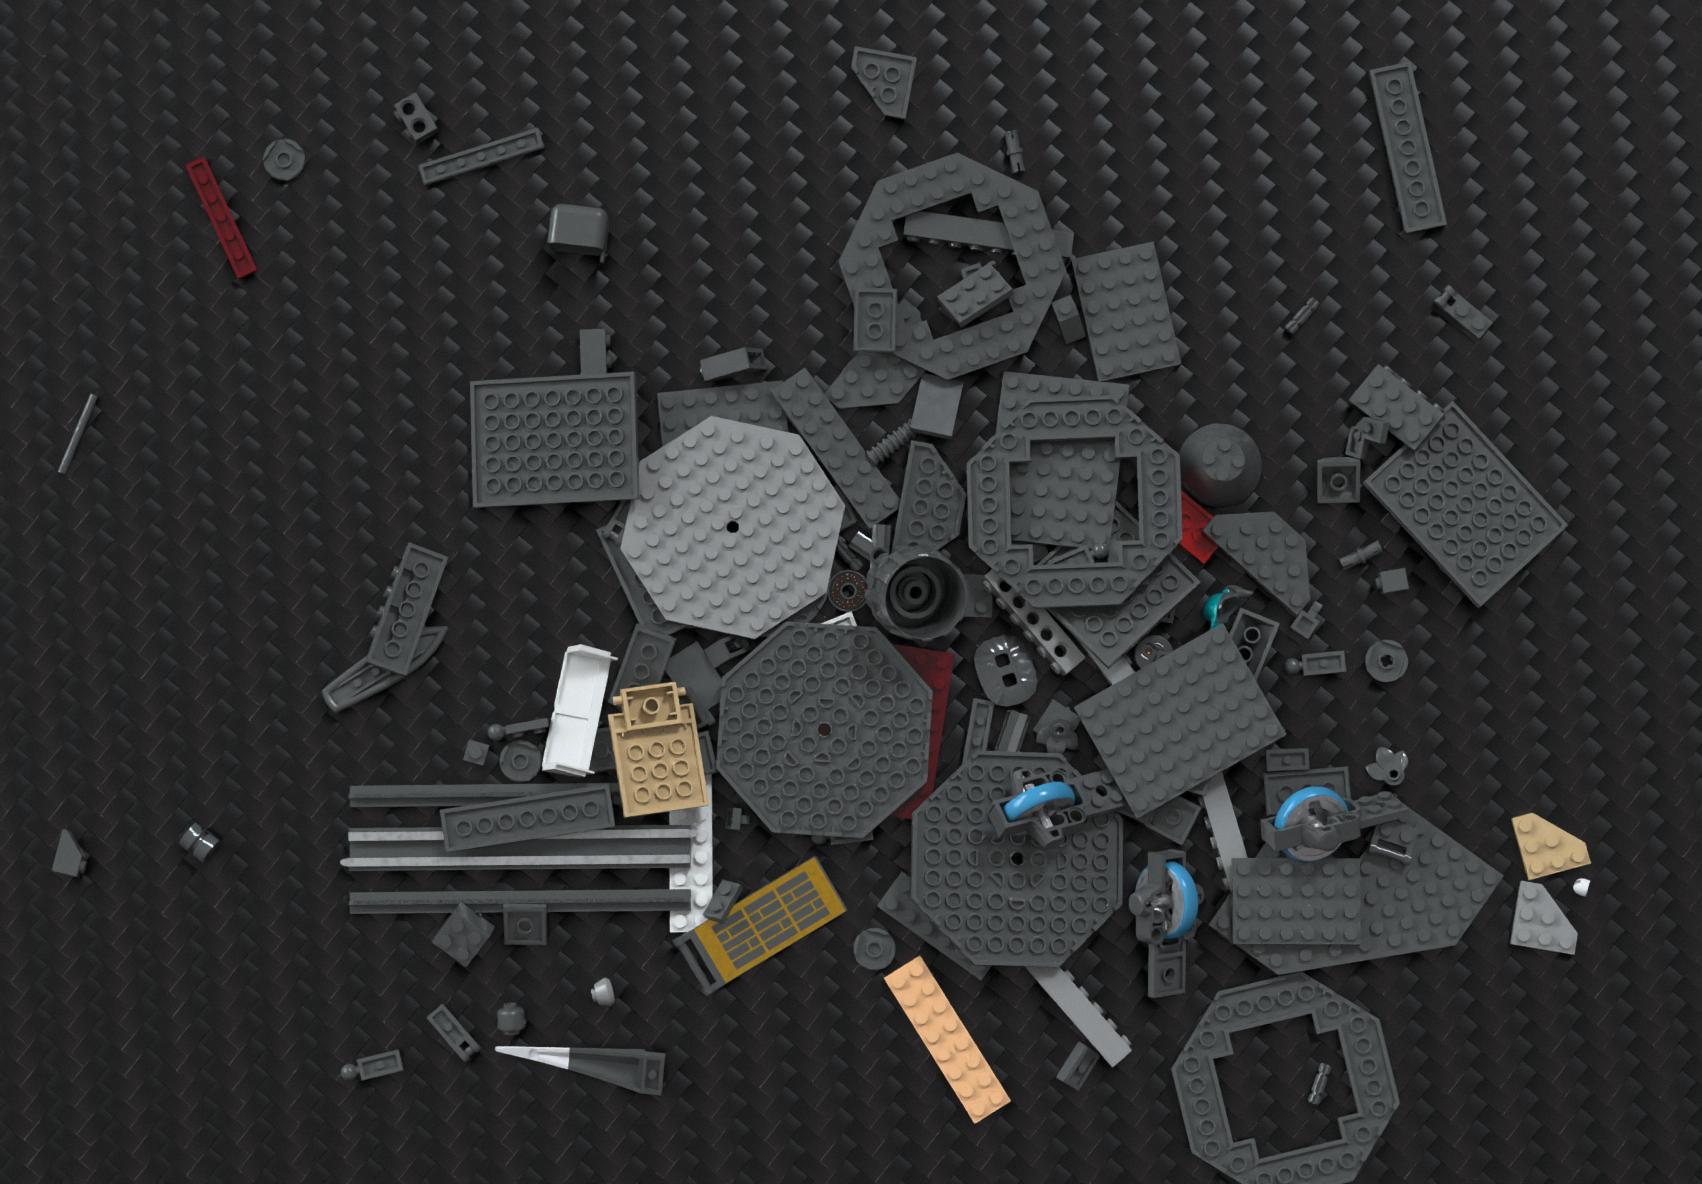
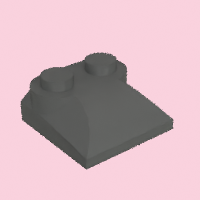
(1338, 480)

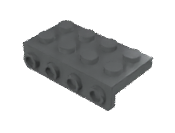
(1394, 402)

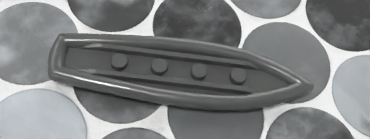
(366, 680)

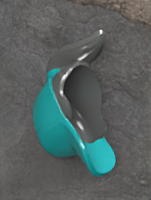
(1222, 605)

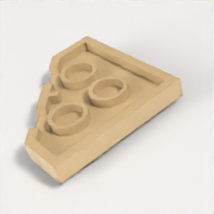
(1546, 847)

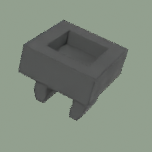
(734, 819)

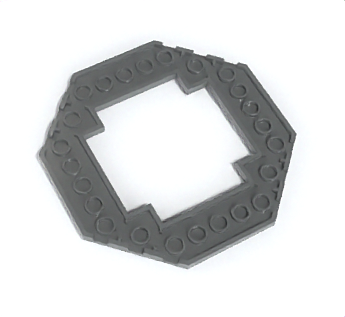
(1030, 238)
(1085, 582)
(1267, 1003)

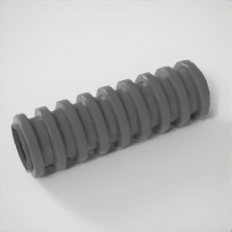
(891, 443)

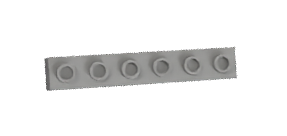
(1044, 622)

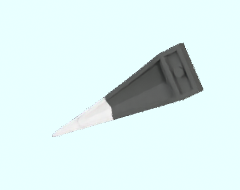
(624, 1067)

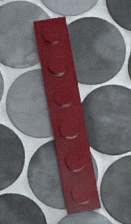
(221, 218)

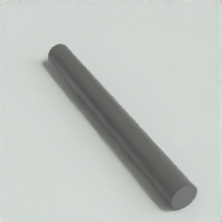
(77, 434)

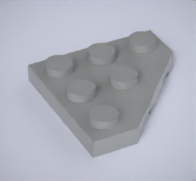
(1540, 921)

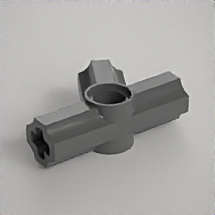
(867, 547)

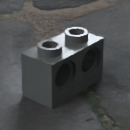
(419, 116)

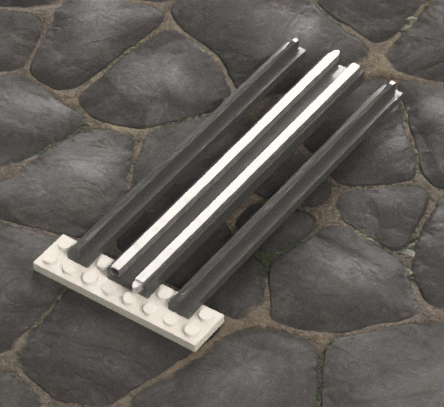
(681, 846)

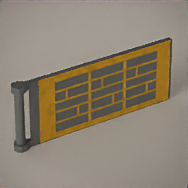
(763, 924)

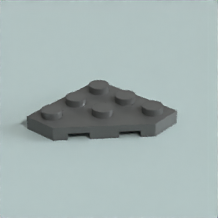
(886, 79)

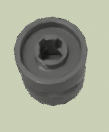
(199, 842)

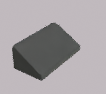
(1078, 1066)

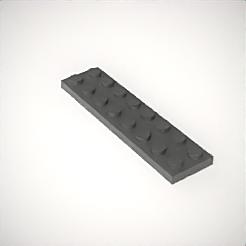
(1407, 147)
(836, 448)
(527, 818)

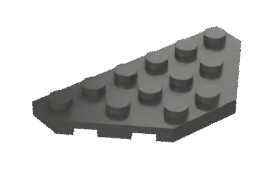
(876, 376)
(929, 501)
(1267, 552)

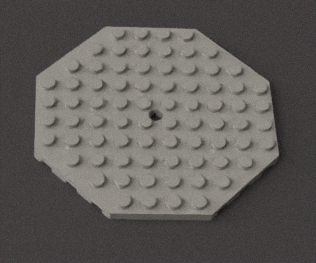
(742, 578)

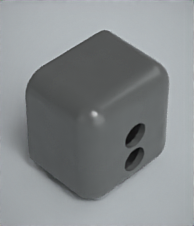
(578, 230)

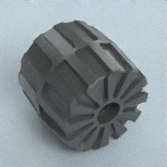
(939, 596)

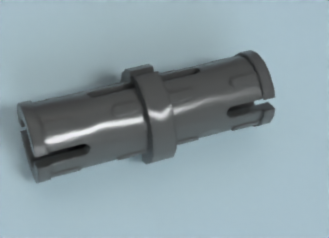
(1014, 152)
(1361, 555)

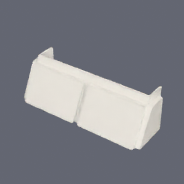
(576, 711)

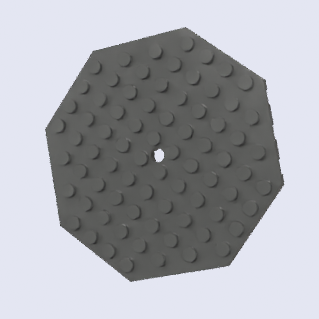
(814, 678)
(1002, 909)

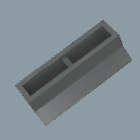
(1012, 732)

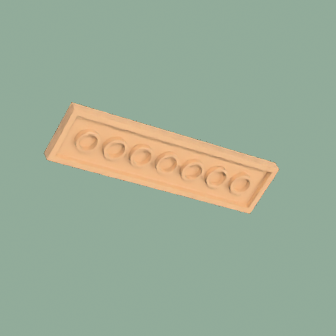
(947, 1039)

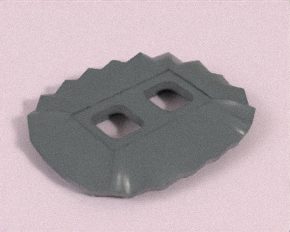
(991, 675)

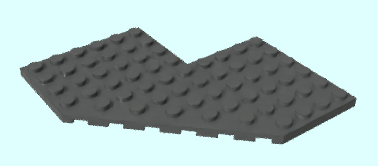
(1400, 904)

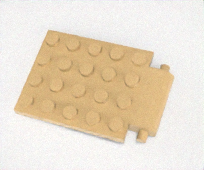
(657, 751)

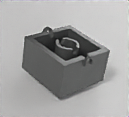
(463, 934)

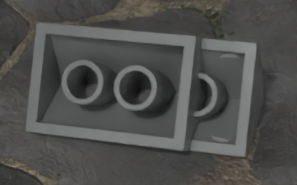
(1253, 638)

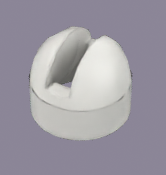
(1581, 886)

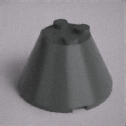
(1219, 465)

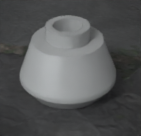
(603, 992)

